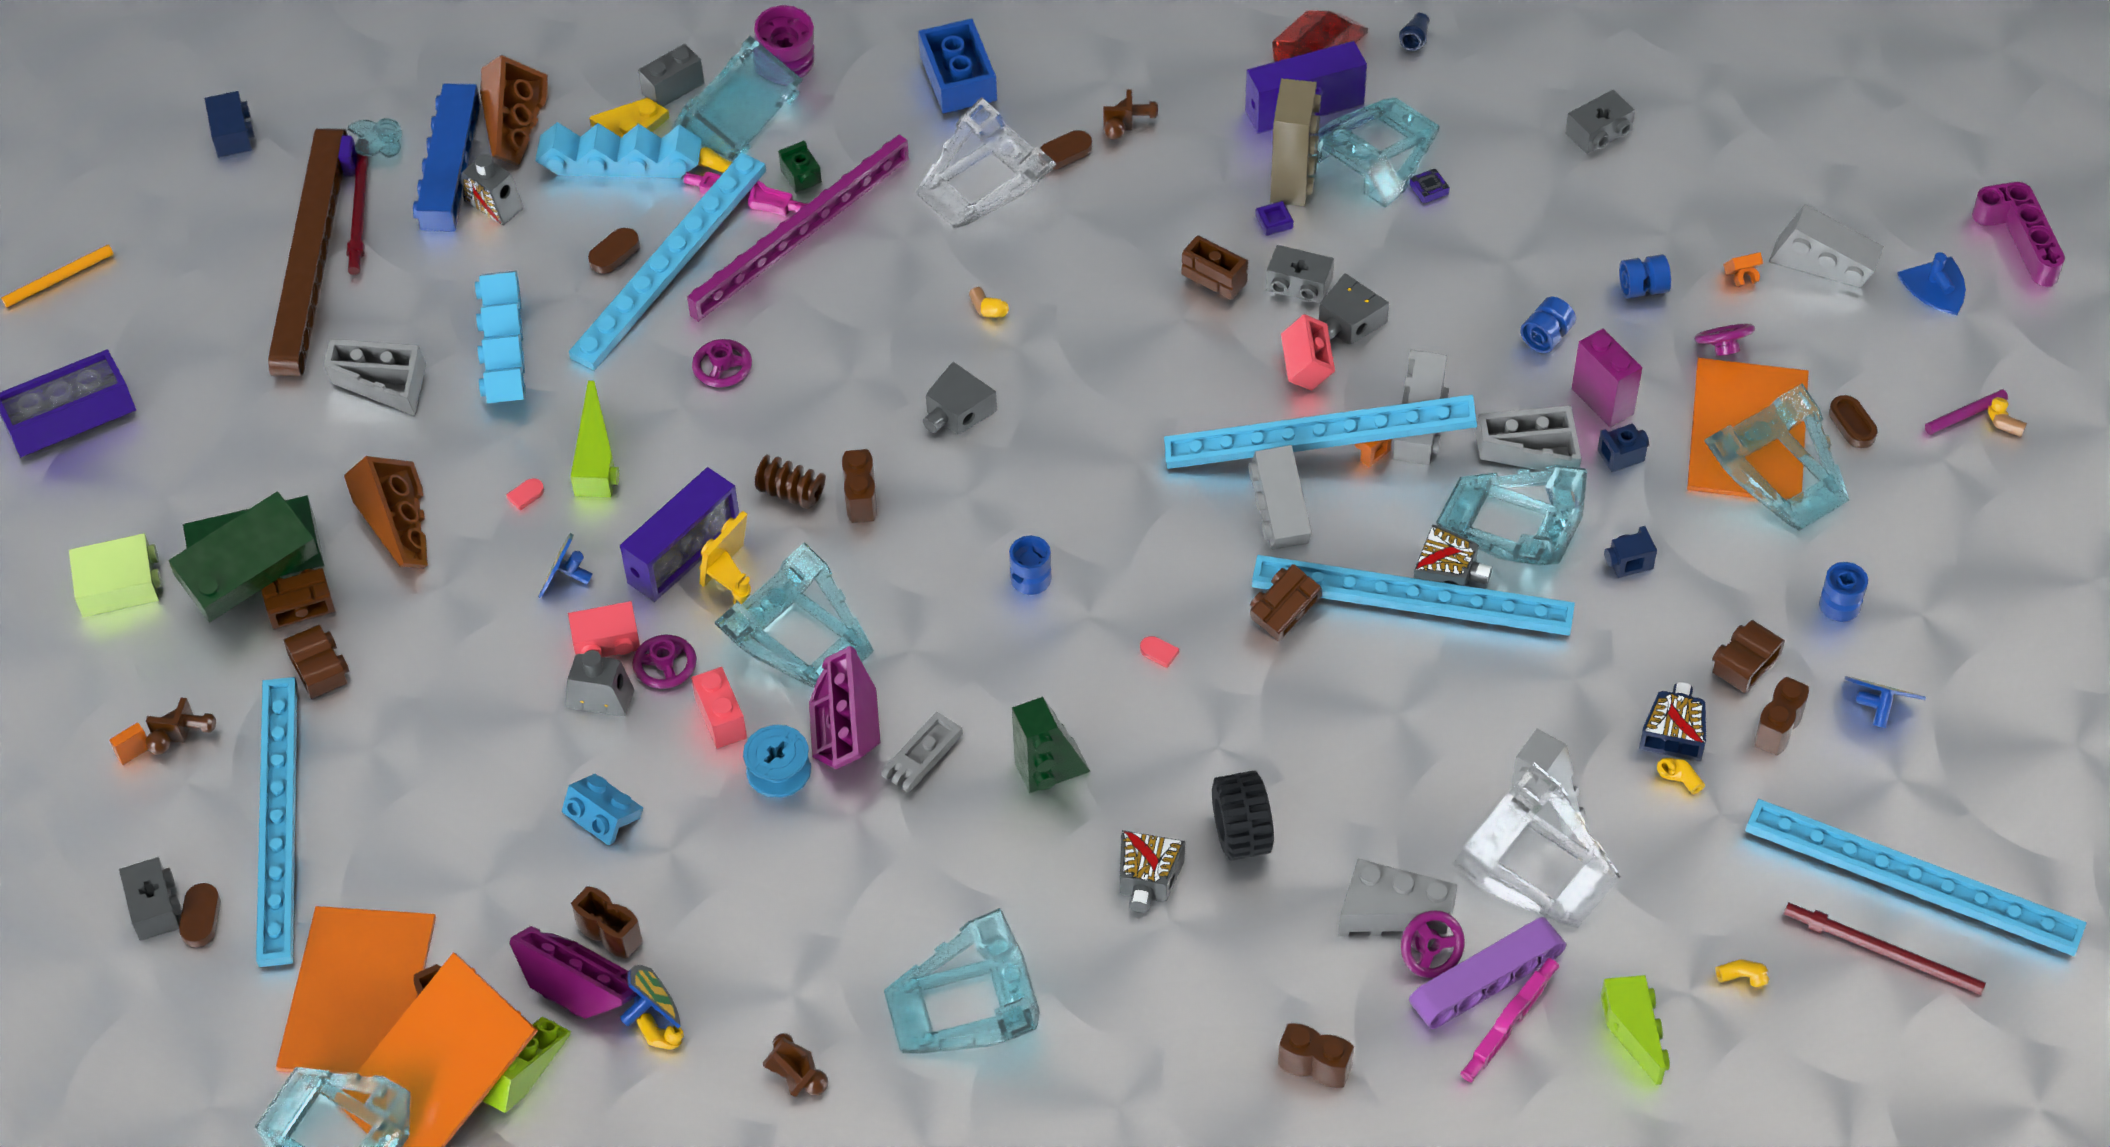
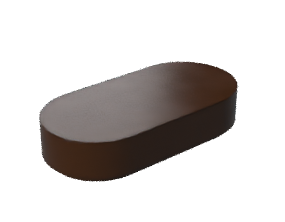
(1068, 148)
(613, 250)
(1853, 421)
(199, 915)

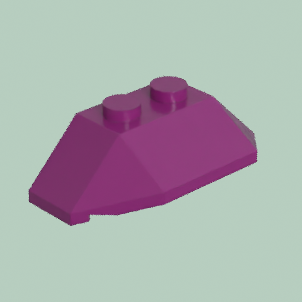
(843, 711)
(570, 973)

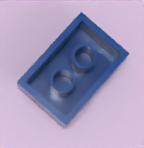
(957, 65)

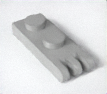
(922, 752)

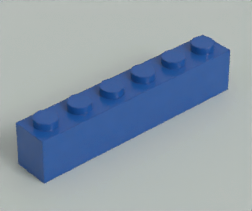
(447, 158)

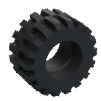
(1242, 815)

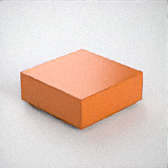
(129, 743)

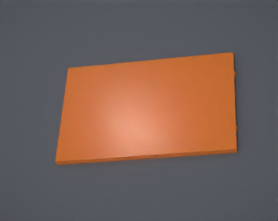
(1727, 396)
(352, 985)
(448, 1052)

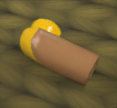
(988, 306)
(2002, 420)

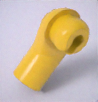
(711, 159)
(1680, 771)
(1743, 968)
(657, 1037)

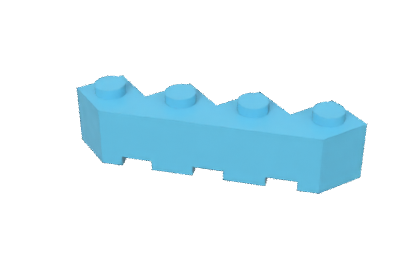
(608, 155)
(502, 339)

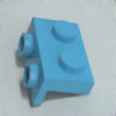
(600, 807)

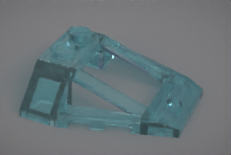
(1380, 179)
(1772, 423)
(1566, 494)
(796, 574)
(1011, 980)
(384, 1110)

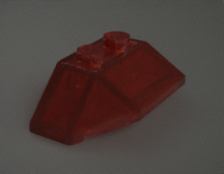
(1316, 32)

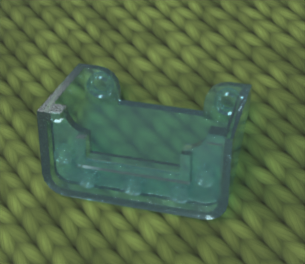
(740, 100)

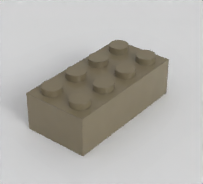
(1295, 142)

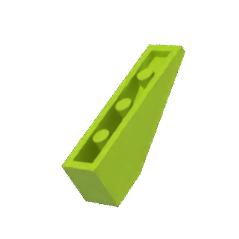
(593, 463)

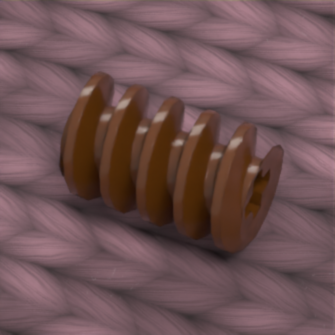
(789, 484)

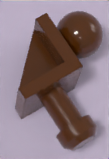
(1119, 117)
(175, 727)
(796, 1066)

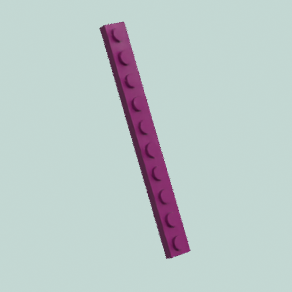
(797, 228)

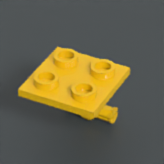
(718, 561)

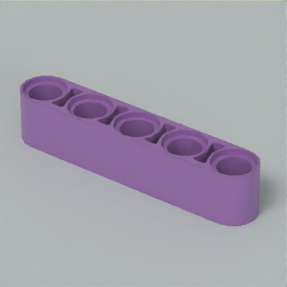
(1487, 973)

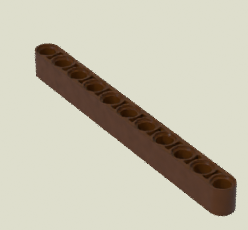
(307, 256)

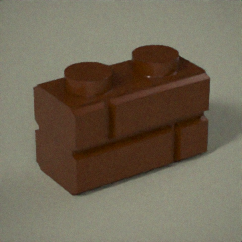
(1214, 267)
(298, 598)
(1285, 601)

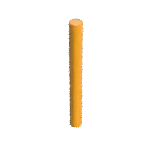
(57, 276)

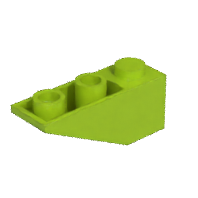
(1631, 1018)
(528, 1065)

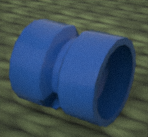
(1650, 276)
(1548, 324)
(1030, 565)
(1843, 591)

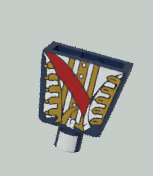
(1676, 724)

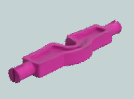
(760, 196)
(1513, 1012)

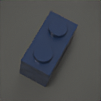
(228, 123)

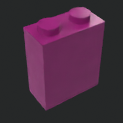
(1606, 377)

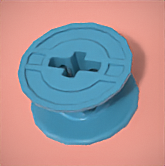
(777, 761)

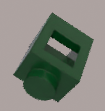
(799, 166)

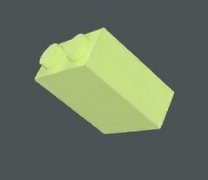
(114, 574)

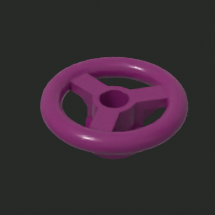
(1725, 337)
(722, 358)
(663, 652)
(1419, 934)

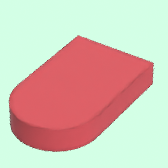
(526, 493)
(1158, 650)

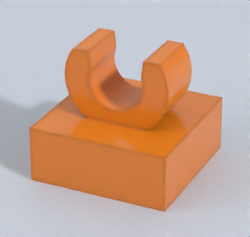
(1744, 265)
(1373, 451)

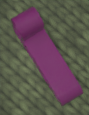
(2020, 210)

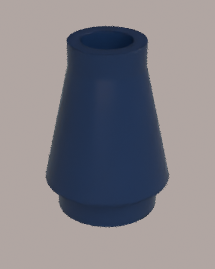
(1414, 34)

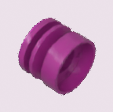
(788, 36)

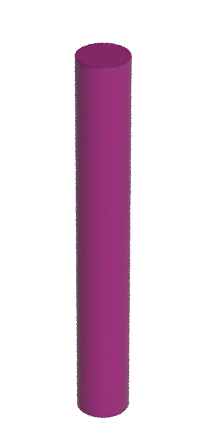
(1963, 412)

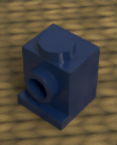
(1623, 447)
(1631, 553)

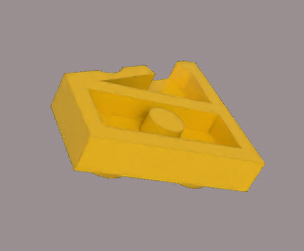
(624, 118)

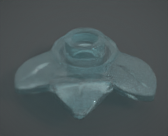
(377, 137)

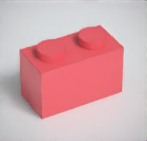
(1307, 352)
(605, 629)
(719, 707)

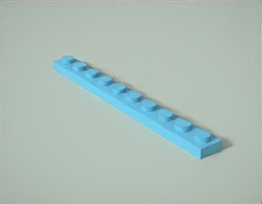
(667, 261)
(1321, 431)
(1426, 596)
(277, 823)
(1916, 877)

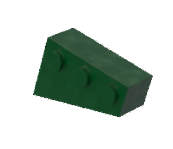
(1043, 747)

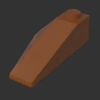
(511, 104)
(389, 500)

